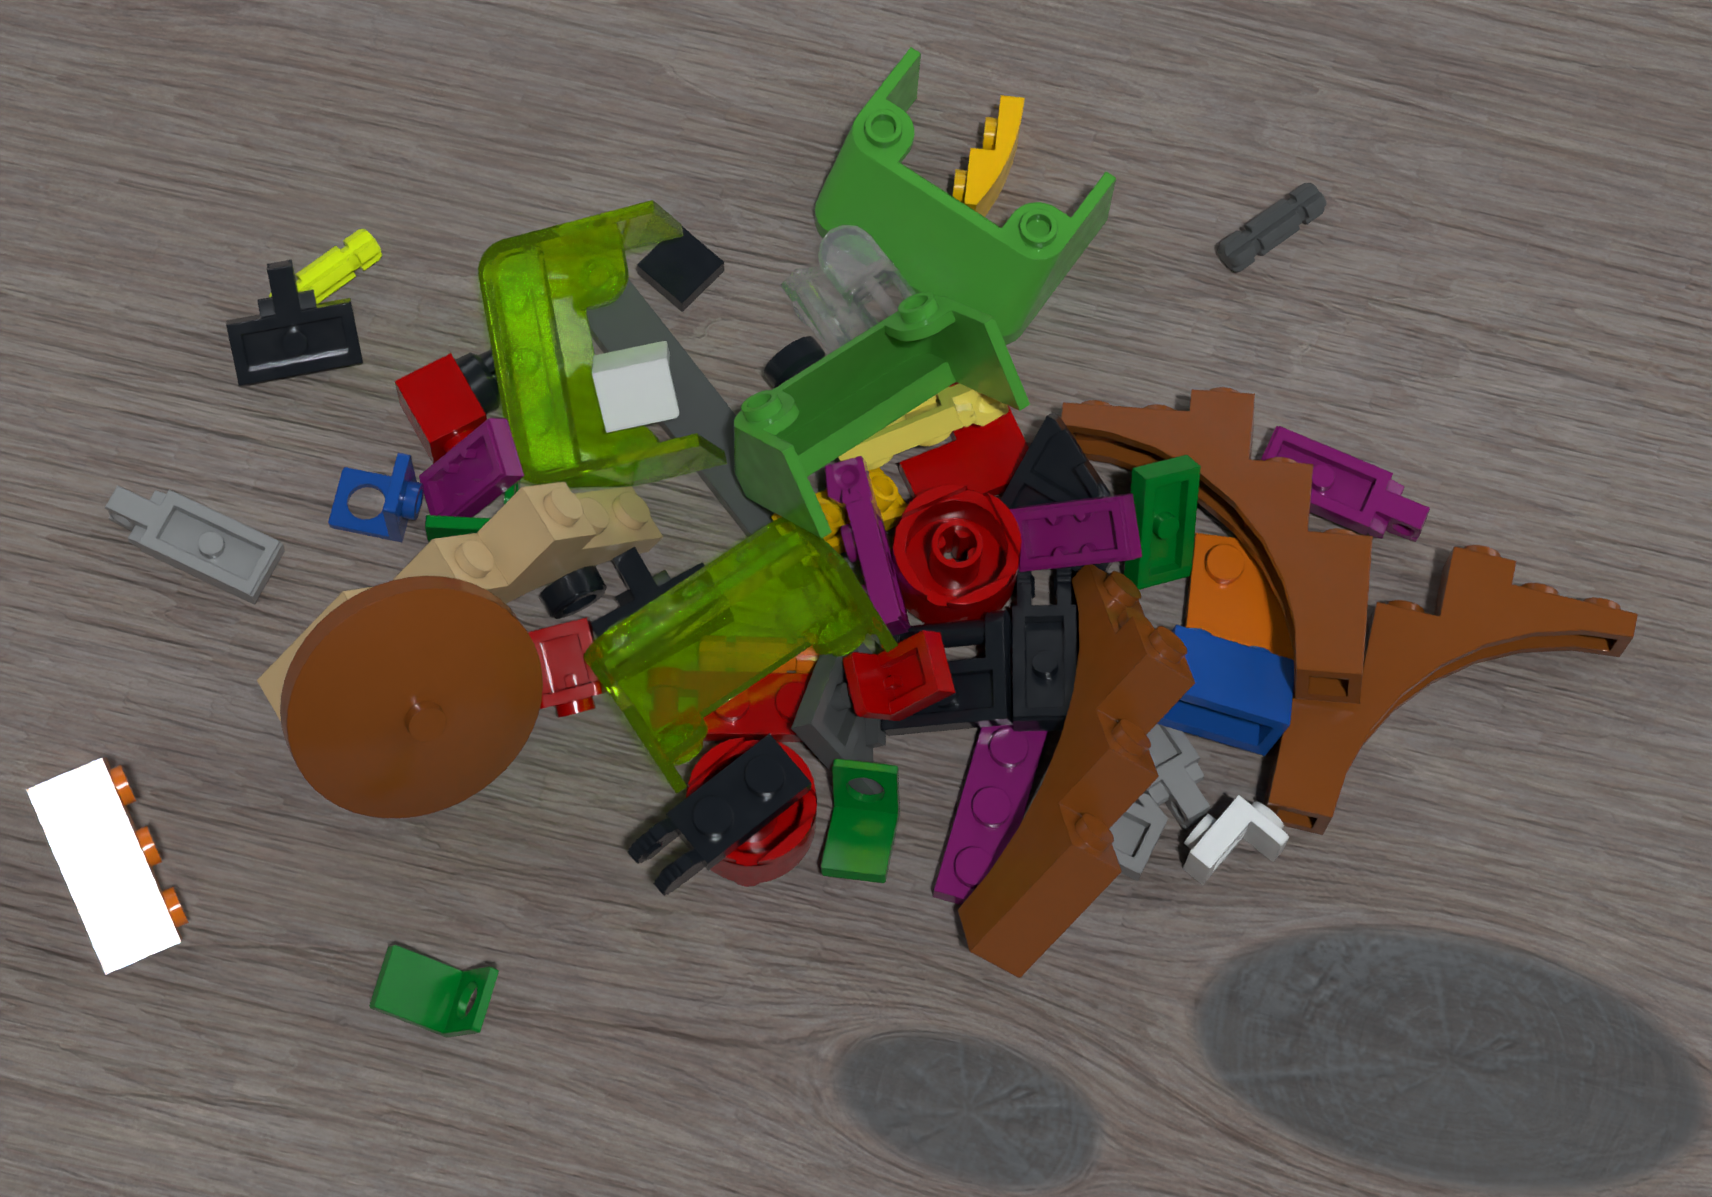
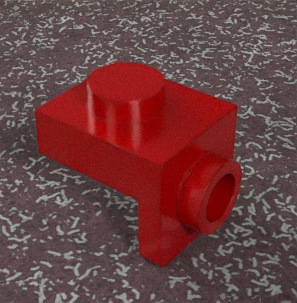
(566, 675)
(899, 680)

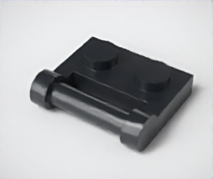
(980, 684)

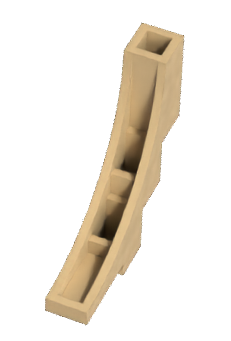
(522, 547)

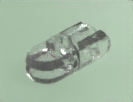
(861, 271)

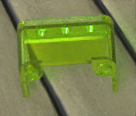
(543, 351)
(727, 633)

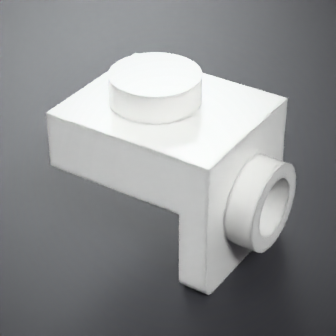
(1215, 839)

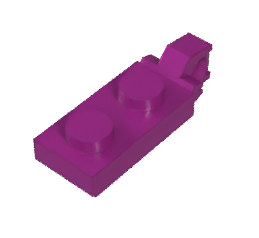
(1351, 489)
(867, 539)

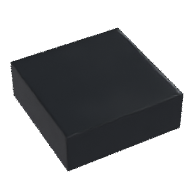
(680, 269)

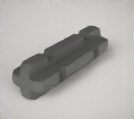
(1272, 227)

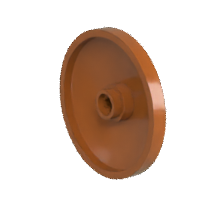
(411, 697)

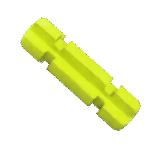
(338, 265)

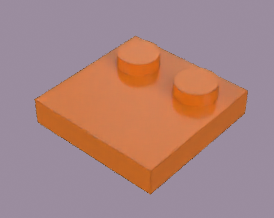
(1234, 597)

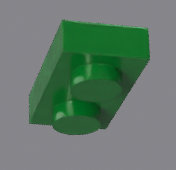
(1166, 520)

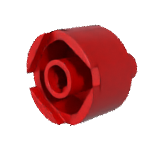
(970, 527)
(778, 844)

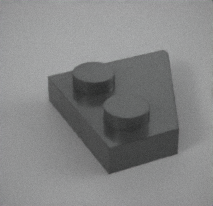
(830, 724)

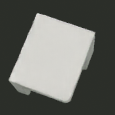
(635, 386)

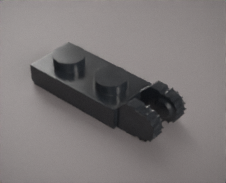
(1043, 654)
(724, 812)

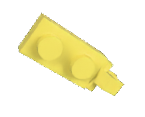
(928, 424)

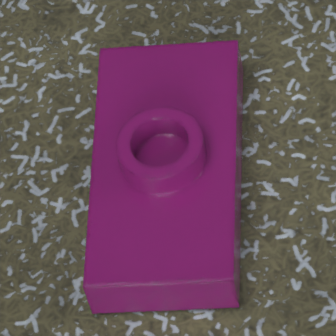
(473, 471)
(1078, 532)

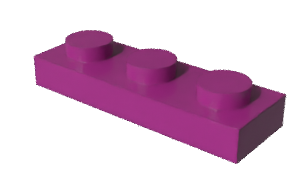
(988, 808)

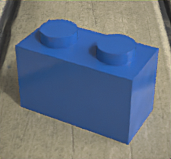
(1238, 693)

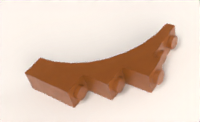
(1266, 504)
(1407, 650)
(1100, 767)

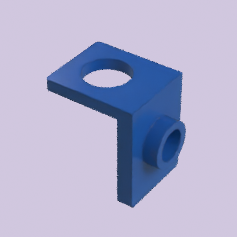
(401, 494)

